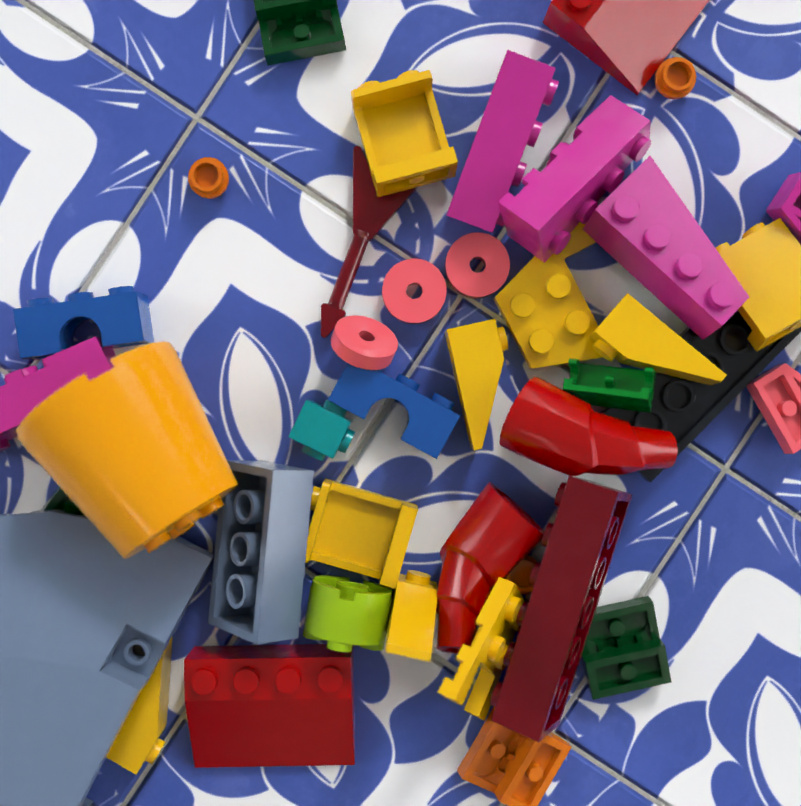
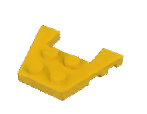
(549, 310)
(487, 650)

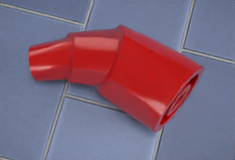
(575, 440)
(480, 549)

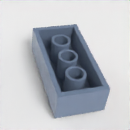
(261, 552)

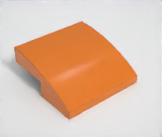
(513, 764)

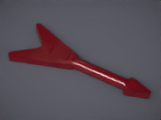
(369, 217)

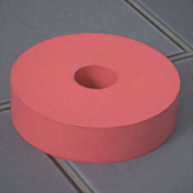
(490, 252)
(418, 273)
(364, 342)

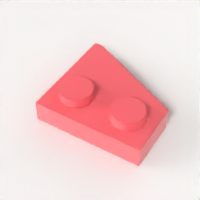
(779, 401)

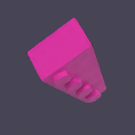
(501, 139)
(575, 178)
(666, 250)
(31, 386)

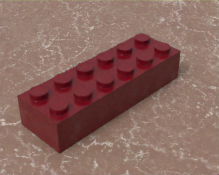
(559, 607)

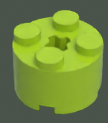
(347, 613)

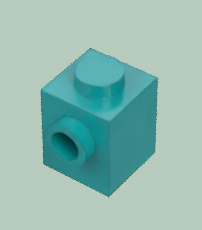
(322, 429)

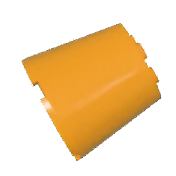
(132, 449)

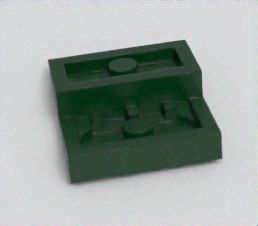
(299, 29)
(624, 649)

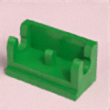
(611, 385)

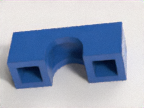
(51, 326)
(428, 419)

